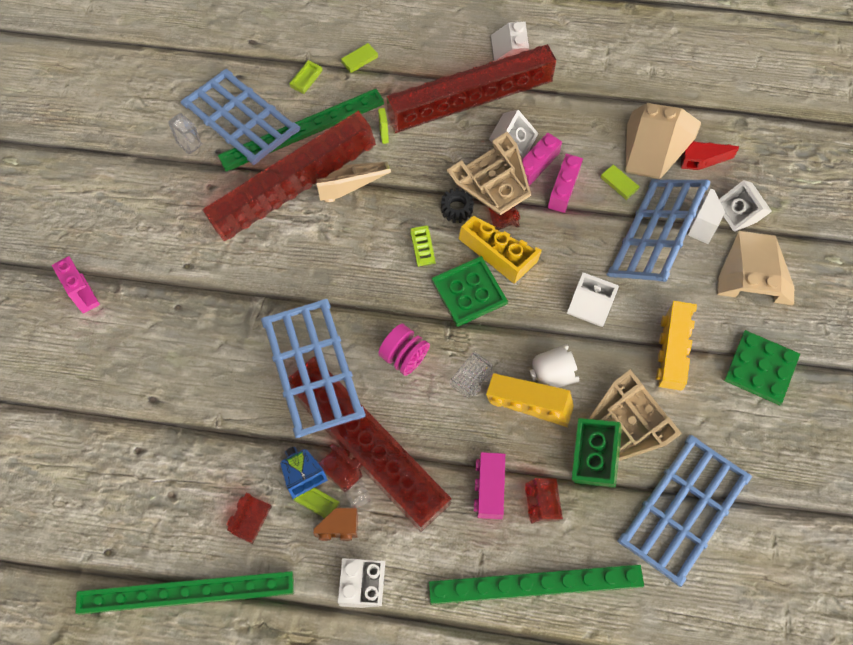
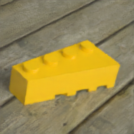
(498, 249)
(675, 345)
(531, 398)

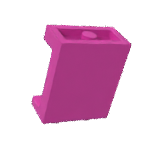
(75, 285)

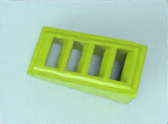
(421, 234)

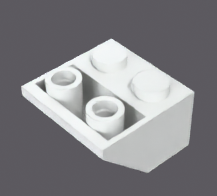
(707, 218)
(592, 299)
(361, 583)

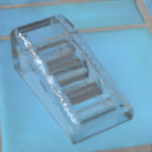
(359, 501)

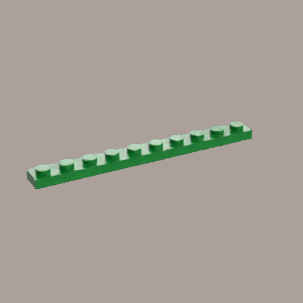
(308, 126)
(536, 584)
(184, 592)

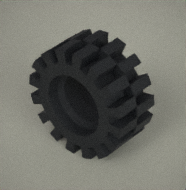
(457, 196)

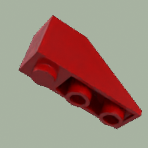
(703, 155)

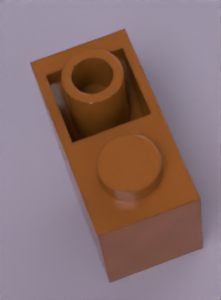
(340, 524)

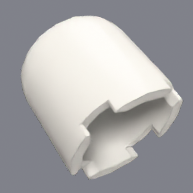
(554, 367)

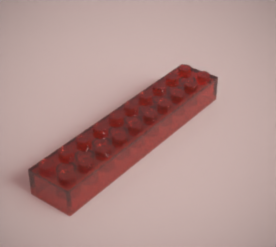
(470, 88)
(290, 176)
(378, 454)

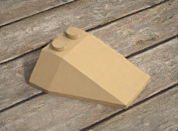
(657, 138)
(495, 177)
(349, 179)
(756, 267)
(641, 418)

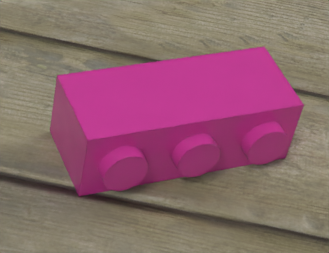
(541, 157)
(565, 183)
(490, 486)

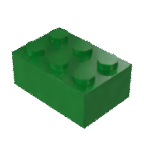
(597, 452)

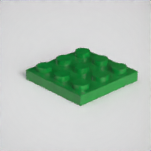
(469, 291)
(762, 367)

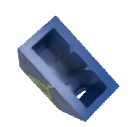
(301, 471)

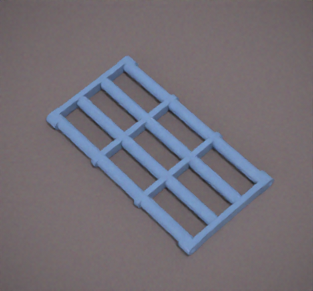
(242, 128)
(613, 271)
(326, 381)
(665, 518)

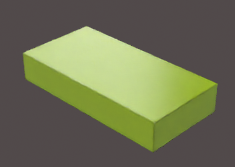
(359, 58)
(306, 77)
(383, 125)
(620, 182)
(317, 502)

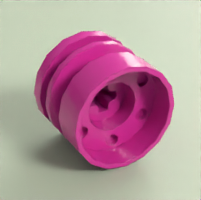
(403, 349)

